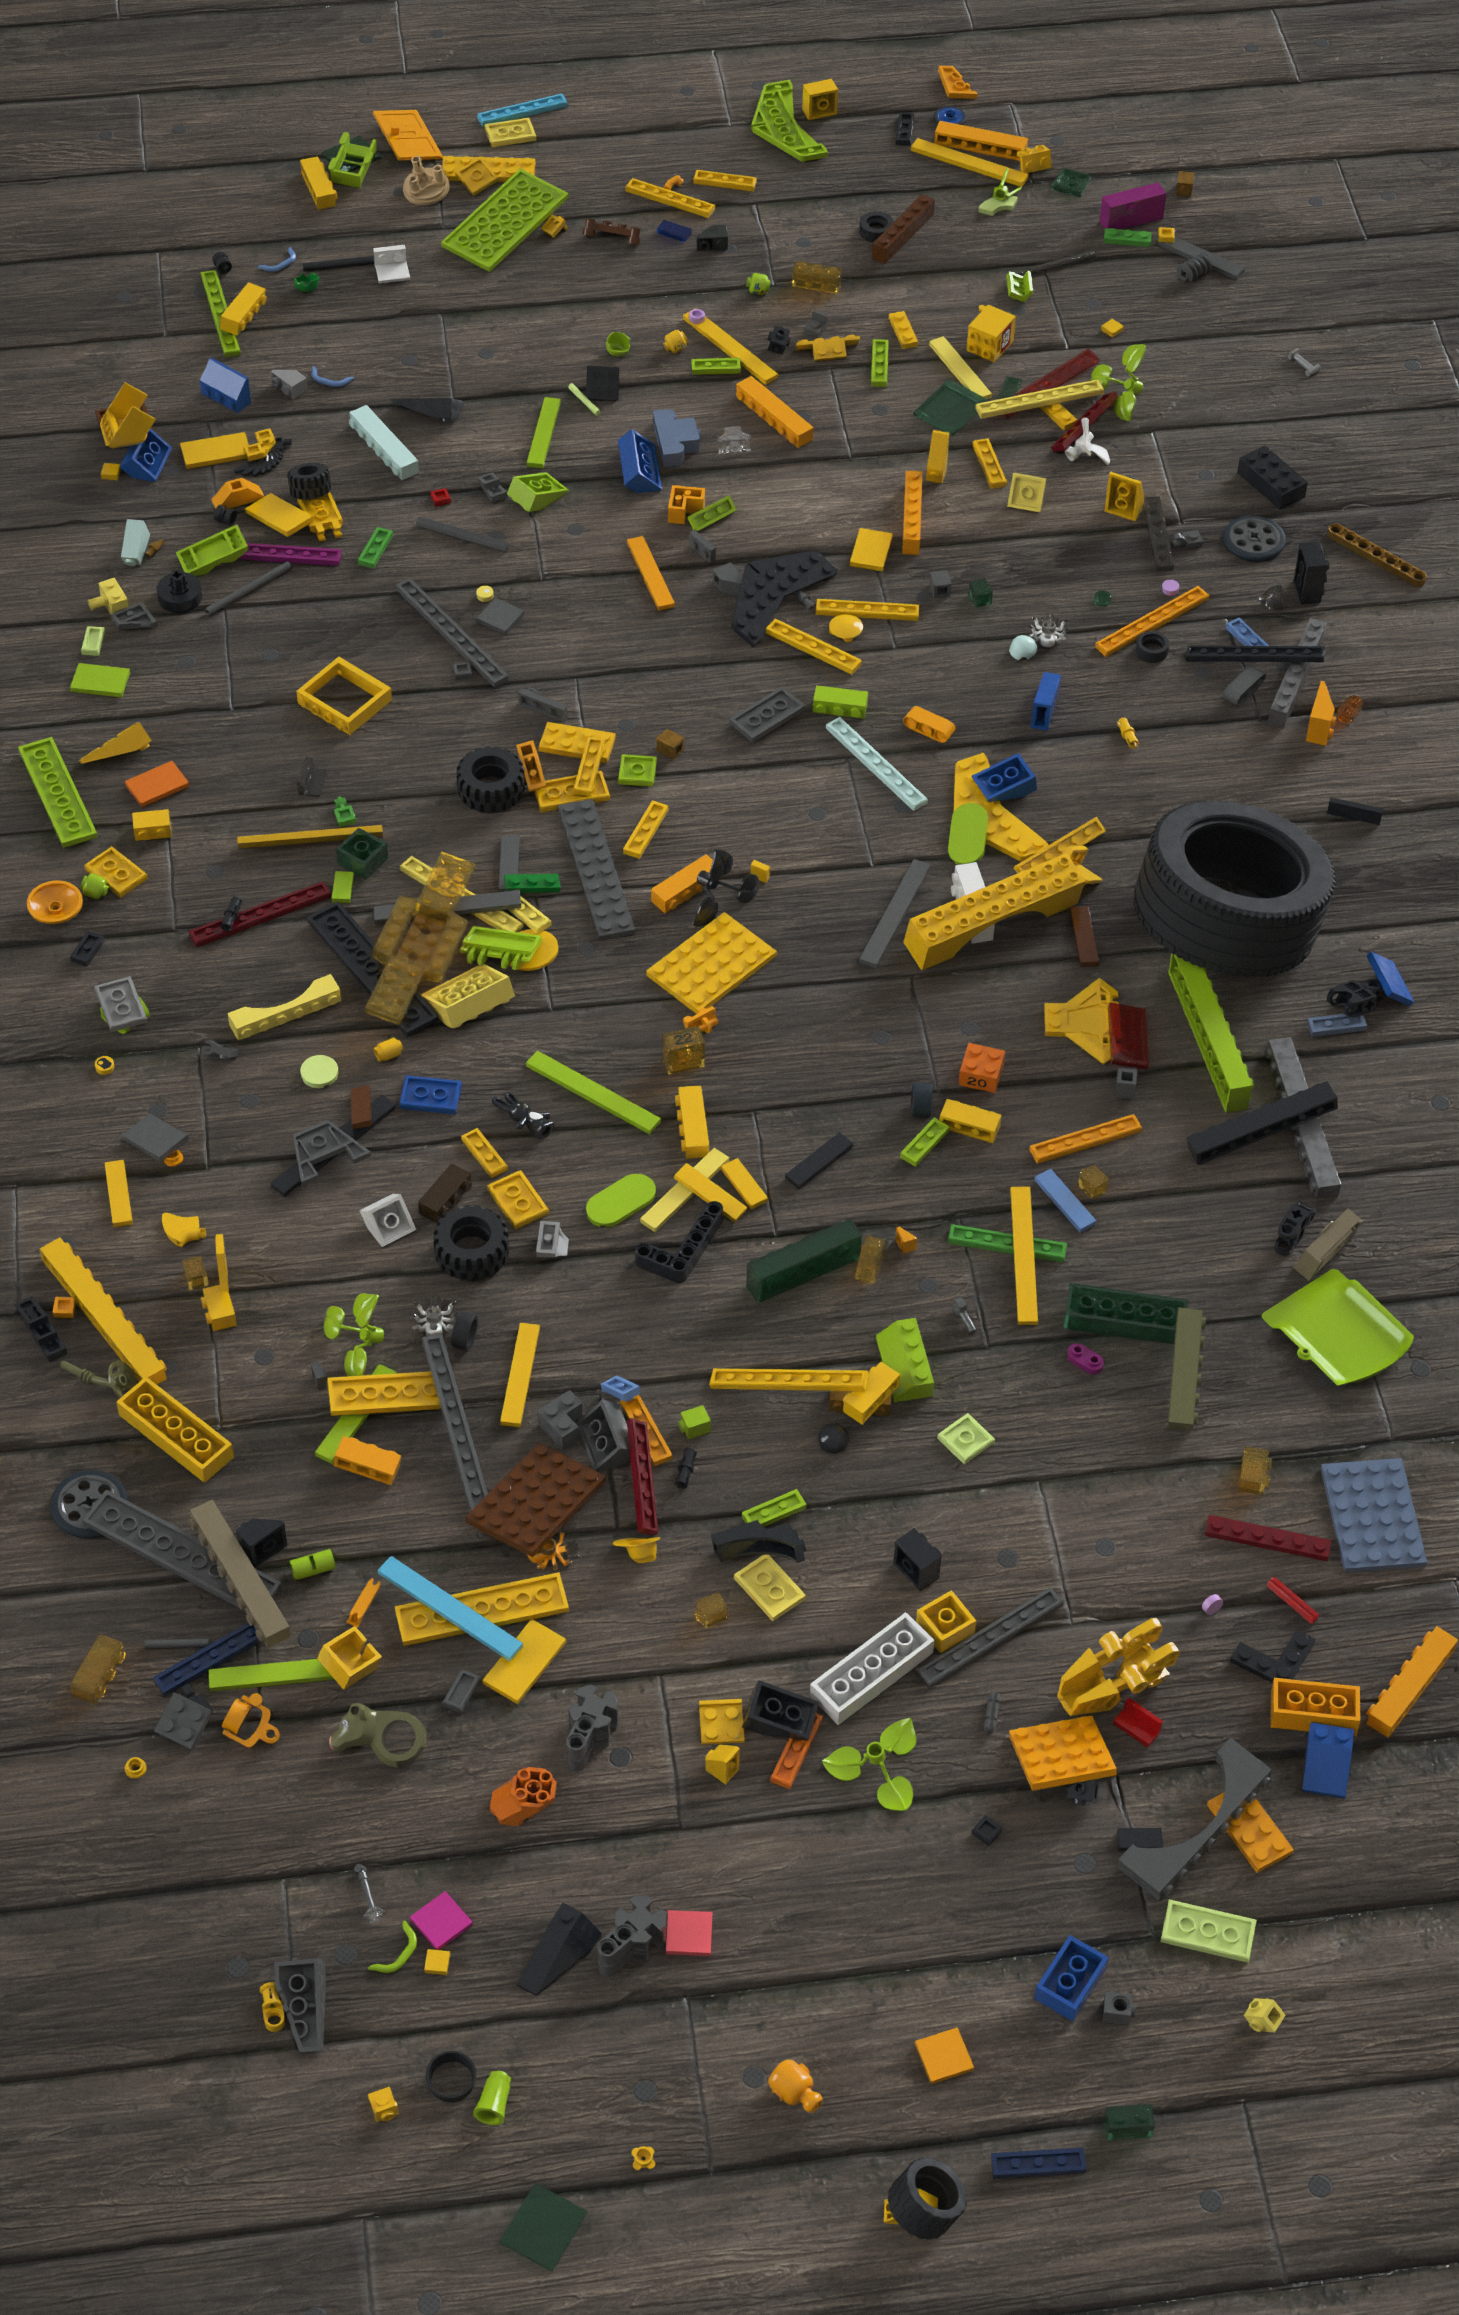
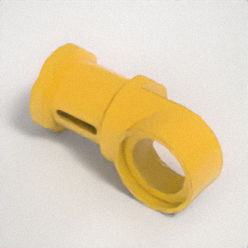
(272, 2010)

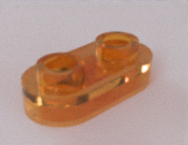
(1350, 709)

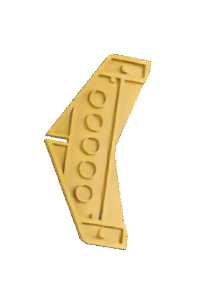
(1004, 829)

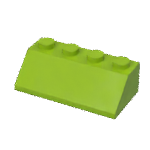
(905, 1353)

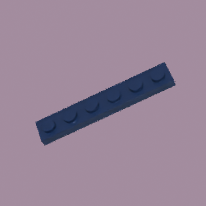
(206, 1659)

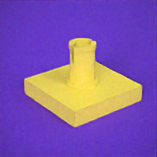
(1026, 492)

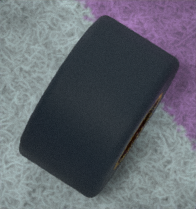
(921, 1100)

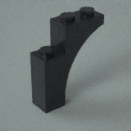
(757, 1540)

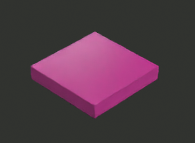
(441, 1921)

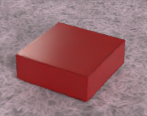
(440, 497)

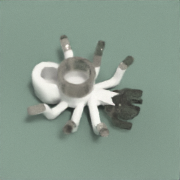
(1048, 631)
(434, 1316)

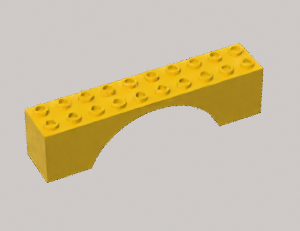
(946, 929)

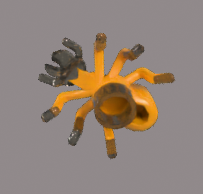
(551, 1550)

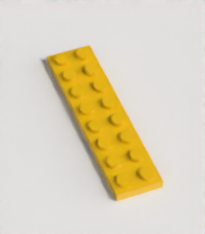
(498, 1604)

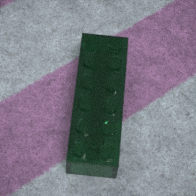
(803, 1260)
(1122, 1313)

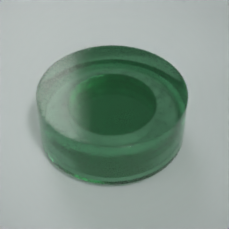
(1102, 598)

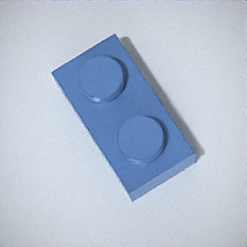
(621, 1388)

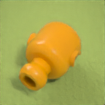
(794, 2085)

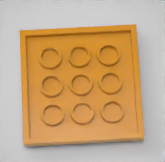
(1062, 1753)

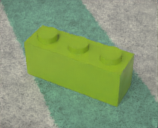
(840, 702)

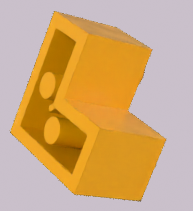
(684, 501)

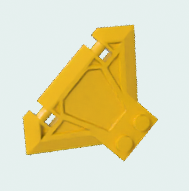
(1084, 1019)

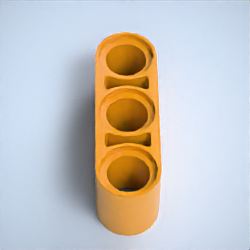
(929, 724)

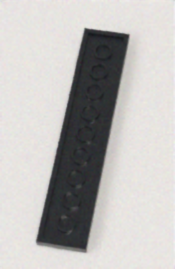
(355, 952)

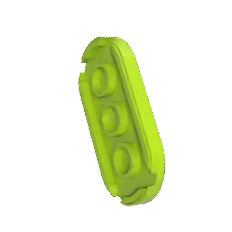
(968, 834)
(621, 1200)

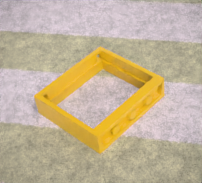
(341, 667)

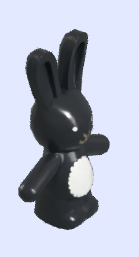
(523, 1115)

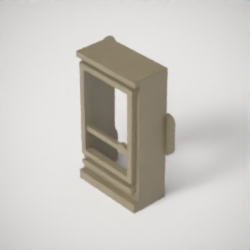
(1328, 1244)

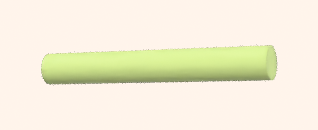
(584, 399)

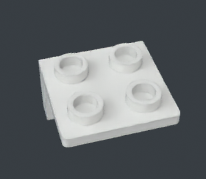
(391, 264)

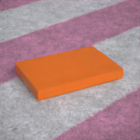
(156, 784)

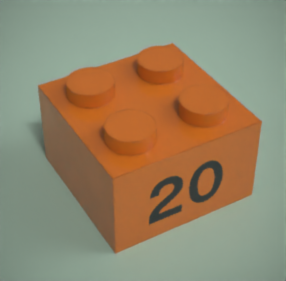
(981, 1067)

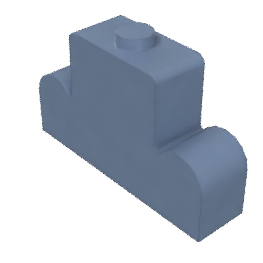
(675, 436)

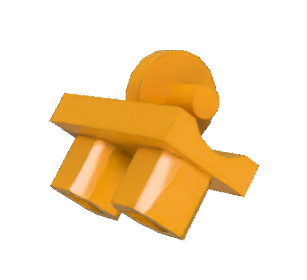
(704, 1019)

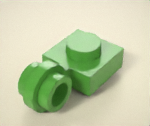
(343, 813)

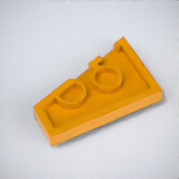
(954, 85)

